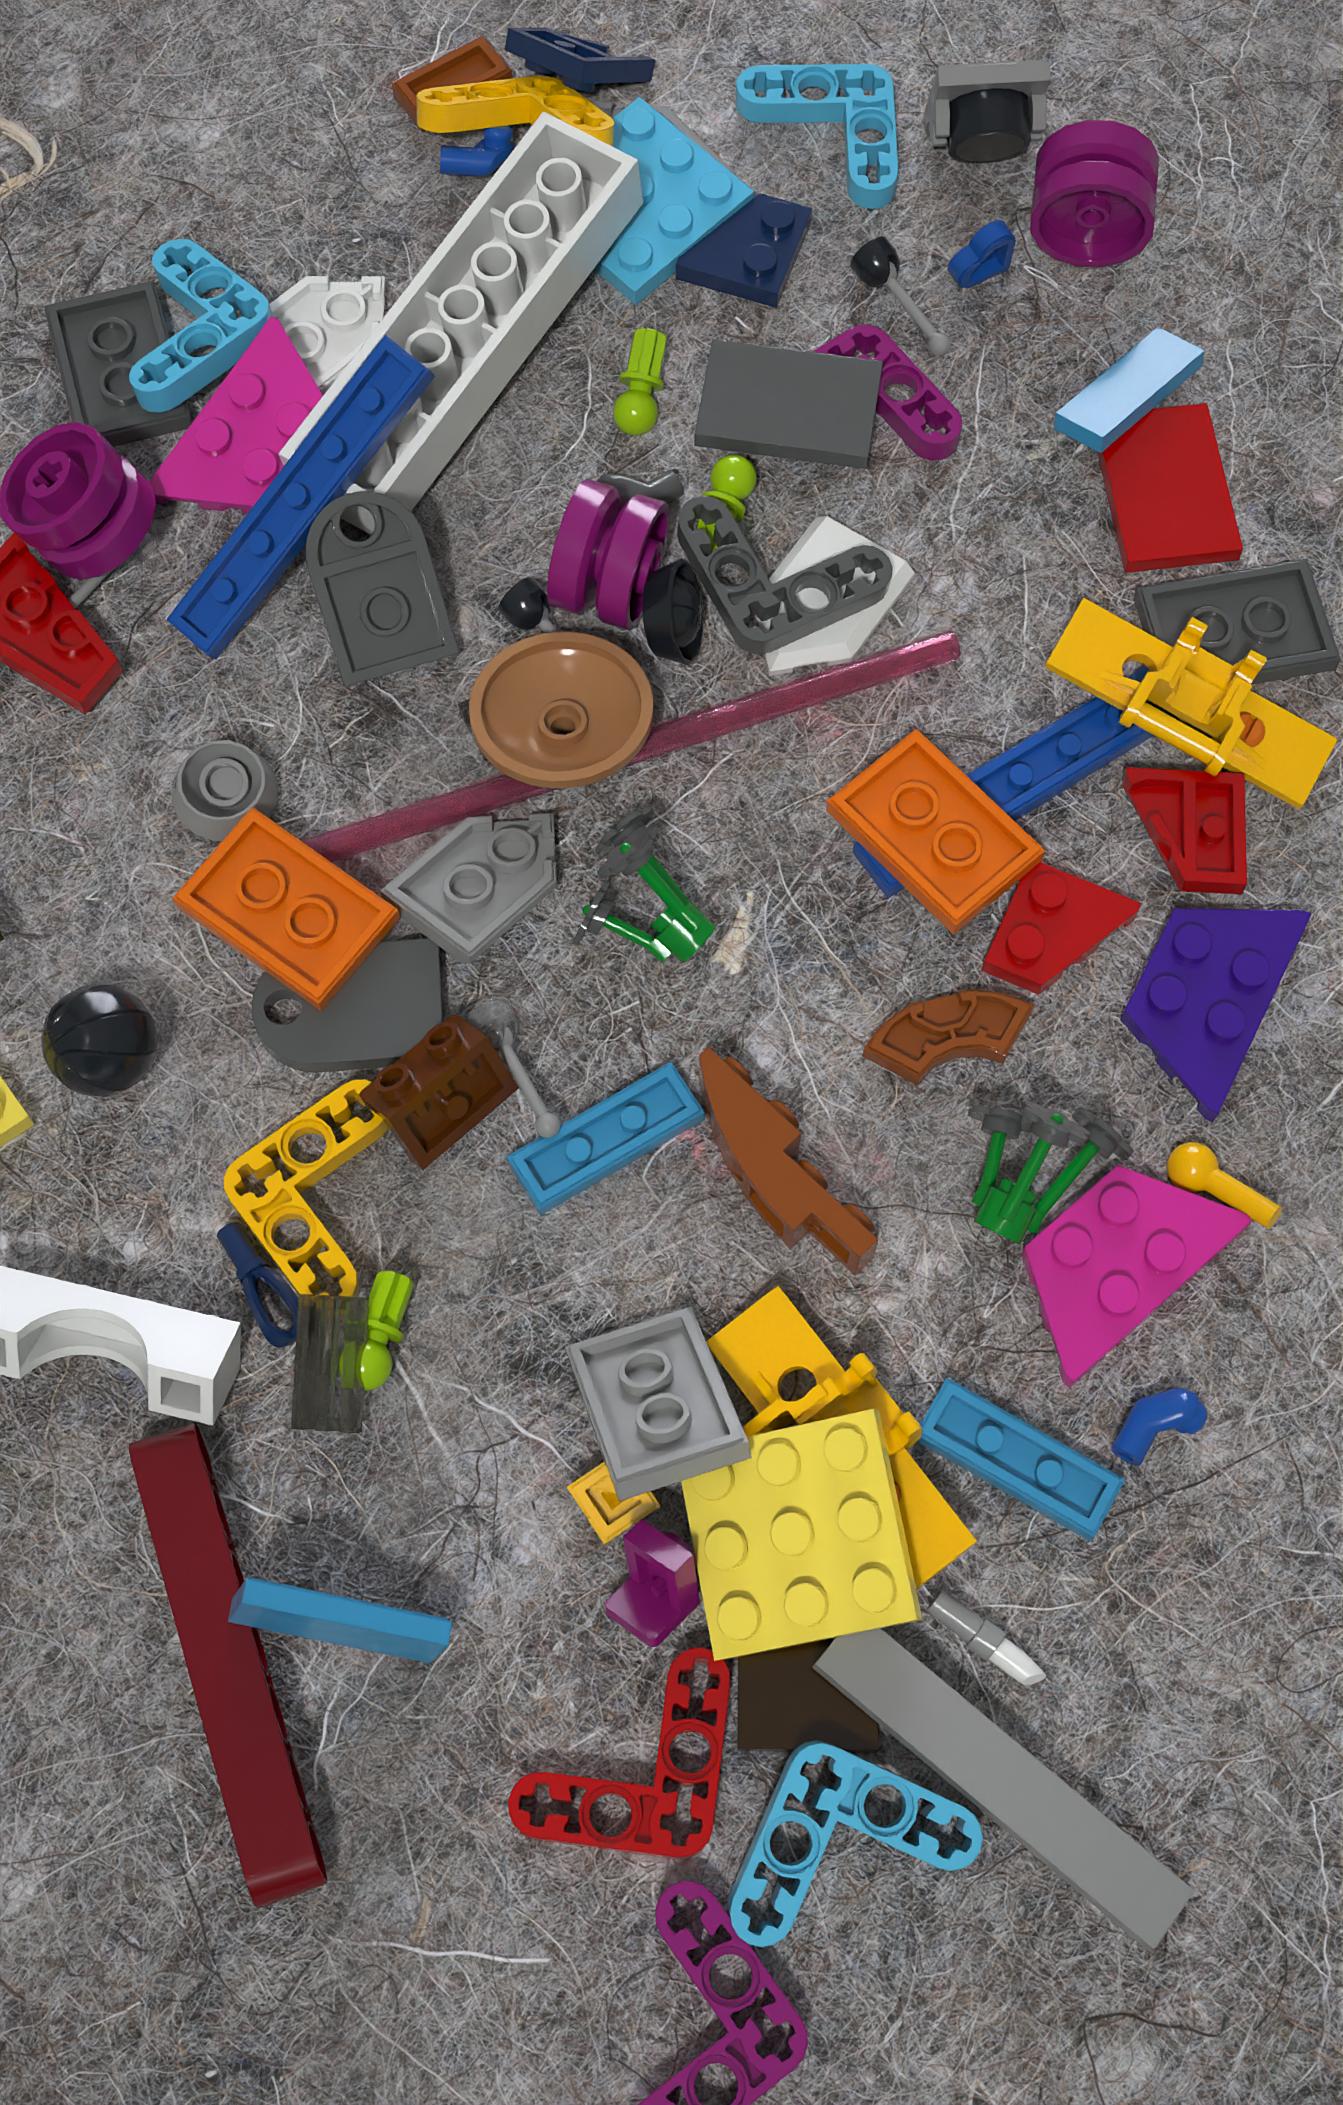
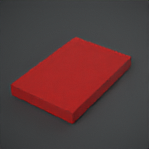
(1170, 492)

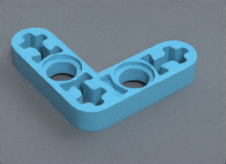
(853, 109)
(158, 376)
(843, 1804)

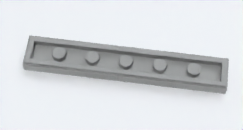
(1007, 1783)

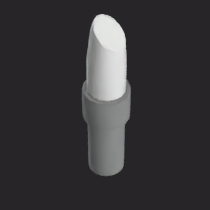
(985, 1639)

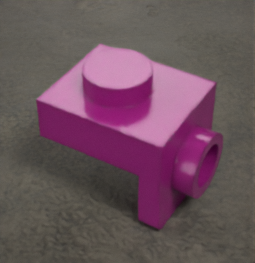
(660, 1584)

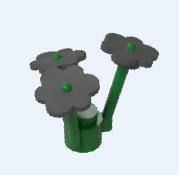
(679, 925)
(1009, 1207)

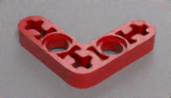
(646, 1803)

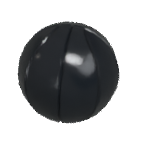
(99, 1040)

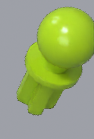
(636, 409)
(732, 481)
(386, 1310)

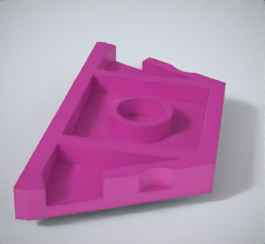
(237, 437)
(1120, 1260)

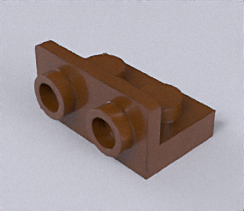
(440, 1089)

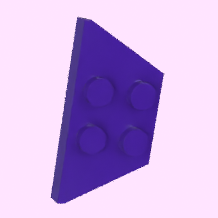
(1210, 992)

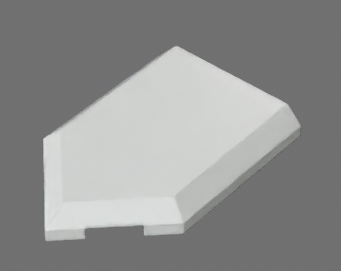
(330, 321)
(845, 638)

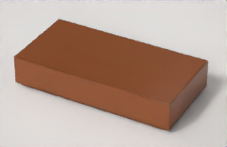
(465, 65)

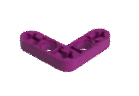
(904, 416)
(736, 2047)

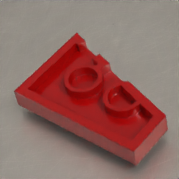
(47, 635)

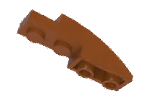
(759, 1150)

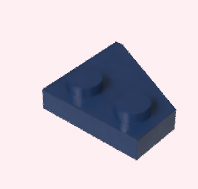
(576, 59)
(750, 251)

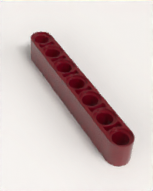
(227, 1668)

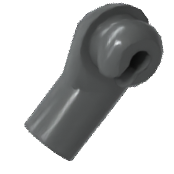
(664, 487)

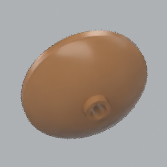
(555, 687)

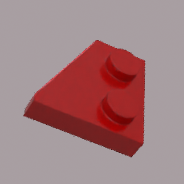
(1194, 825)
(1053, 925)

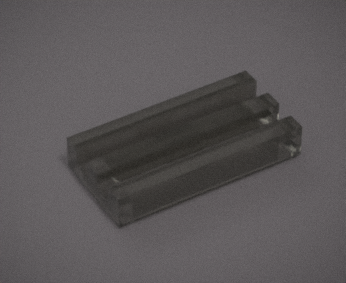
(318, 1363)

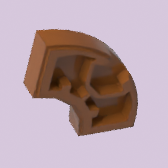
(946, 1029)

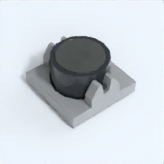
(988, 109)

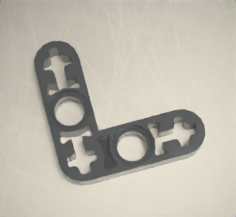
(764, 598)

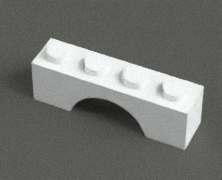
(177, 1353)

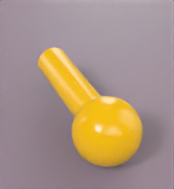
(1196, 1169)

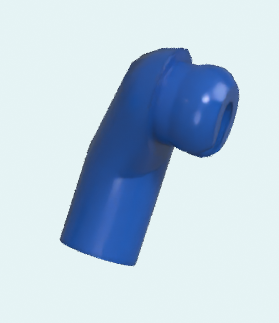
(480, 159)
(1155, 1414)

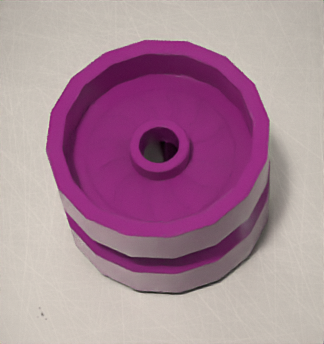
(1094, 193)
(77, 501)
(606, 553)

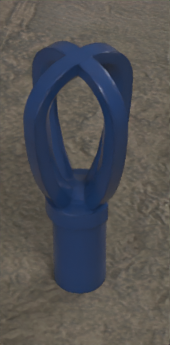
(249, 1270)

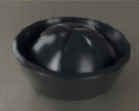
(673, 613)

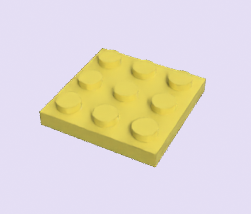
(802, 1539)

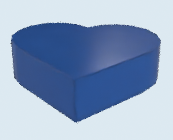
(985, 256)

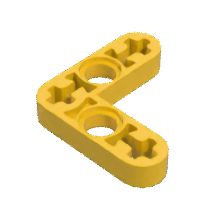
(509, 103)
(283, 1197)

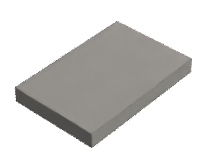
(657, 1403)

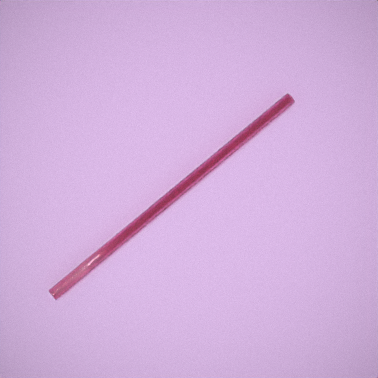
(661, 740)

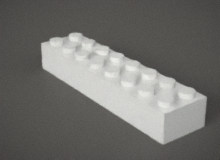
(491, 297)

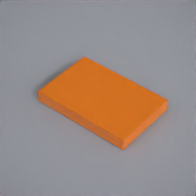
(935, 831)
(286, 908)

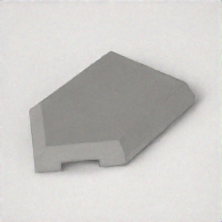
(477, 882)

